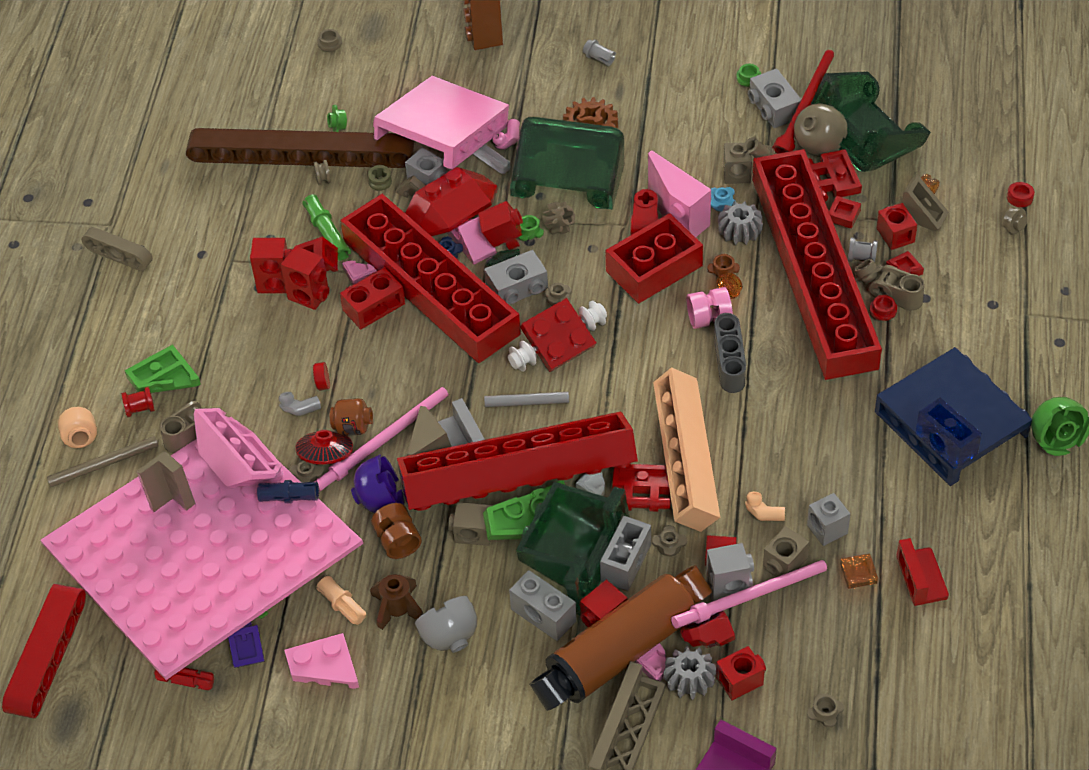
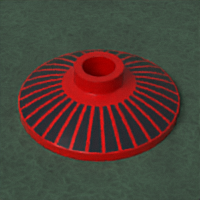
(324, 447)

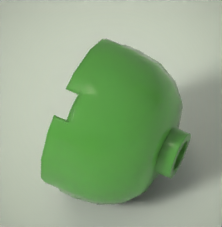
(1060, 425)

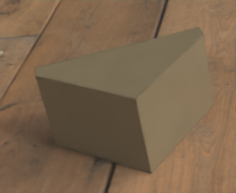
(923, 204)
(427, 434)

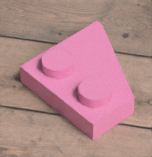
(322, 662)

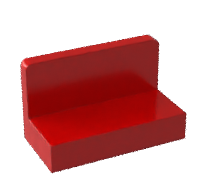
(921, 573)

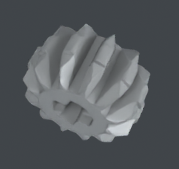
(740, 222)
(689, 672)

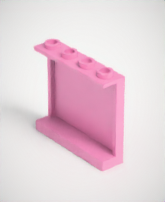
(444, 119)

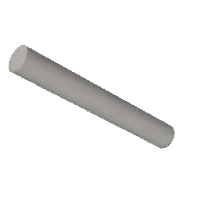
(526, 399)

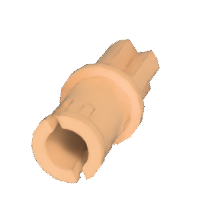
(341, 600)

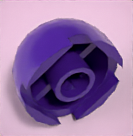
(376, 484)

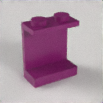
(737, 751)

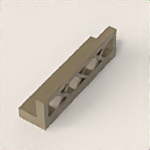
(617, 720)

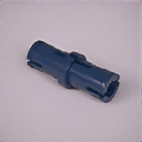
(288, 491)

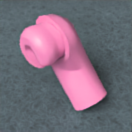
(506, 140)

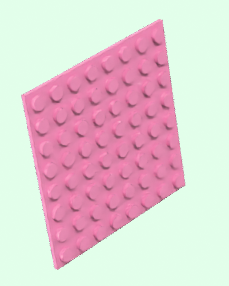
(197, 574)

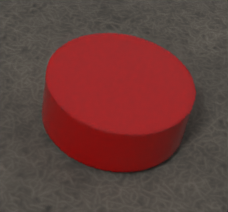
(1020, 194)
(321, 376)

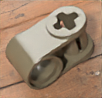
(902, 286)
(179, 428)

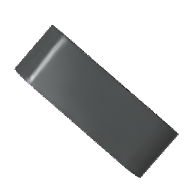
(730, 352)

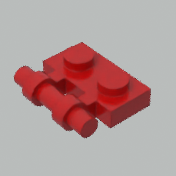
(839, 172)
(644, 480)

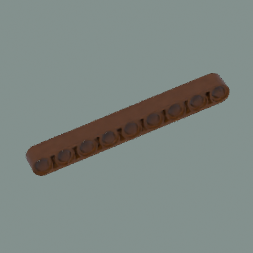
(298, 147)

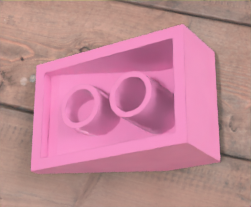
(679, 194)

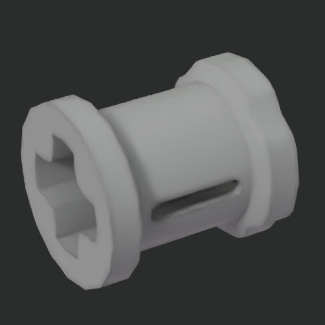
(862, 250)

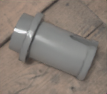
(599, 52)

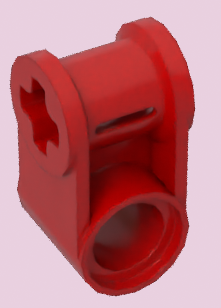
(644, 210)

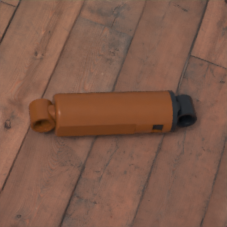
(618, 638)

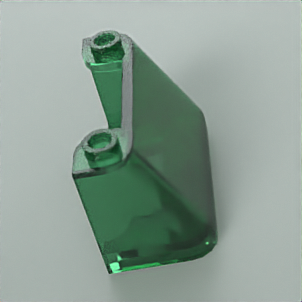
(871, 134)
(569, 158)

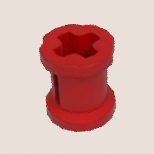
(138, 402)

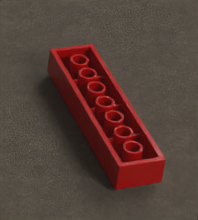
(432, 278)
(517, 460)

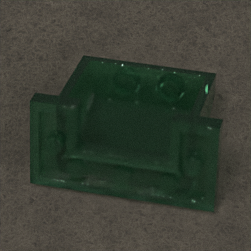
(572, 536)

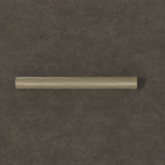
(102, 461)

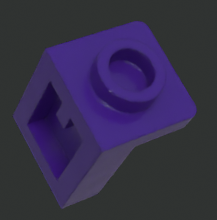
(246, 646)

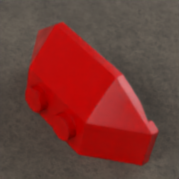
(451, 200)

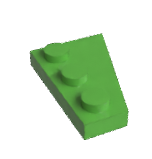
(510, 517)

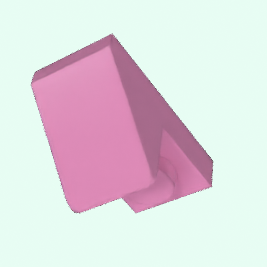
(474, 243)

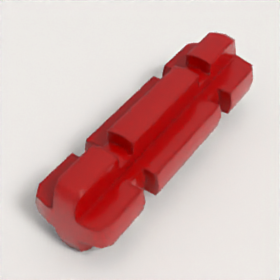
(190, 678)

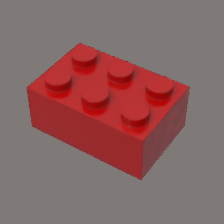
(654, 258)

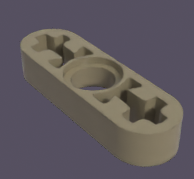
(117, 249)

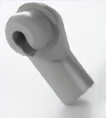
(297, 407)

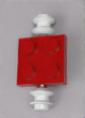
(557, 335)

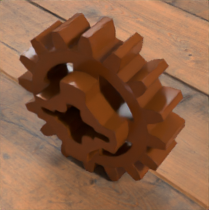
(592, 113)

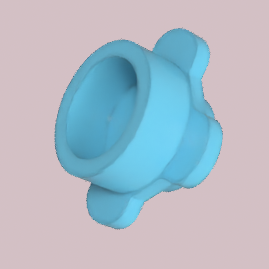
(721, 197)

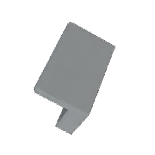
(461, 426)

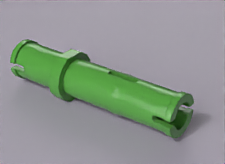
(322, 220)

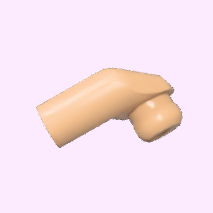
(761, 510)

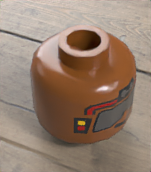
(351, 416)

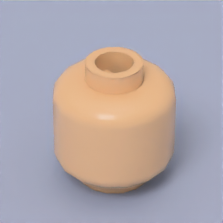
(77, 427)

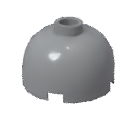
(449, 625)

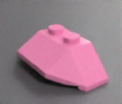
(233, 449)

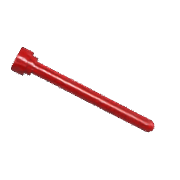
(786, 142)

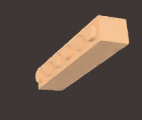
(686, 450)

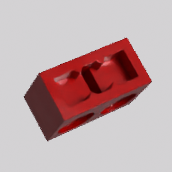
(266, 264)
(305, 278)
(372, 298)

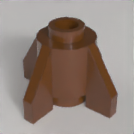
(395, 598)

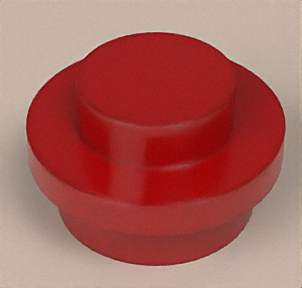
(883, 308)

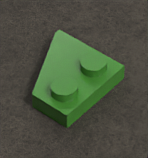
(162, 372)

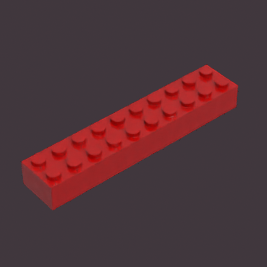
(816, 265)

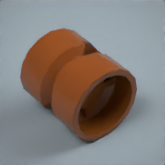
(396, 530)

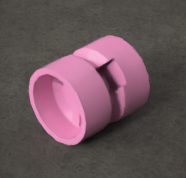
(699, 306)

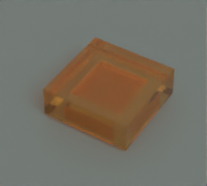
(859, 571)

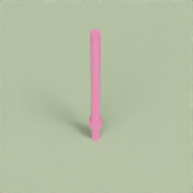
(340, 469)
(702, 611)

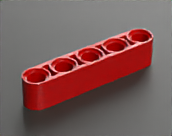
(44, 651)

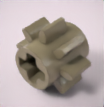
(558, 217)

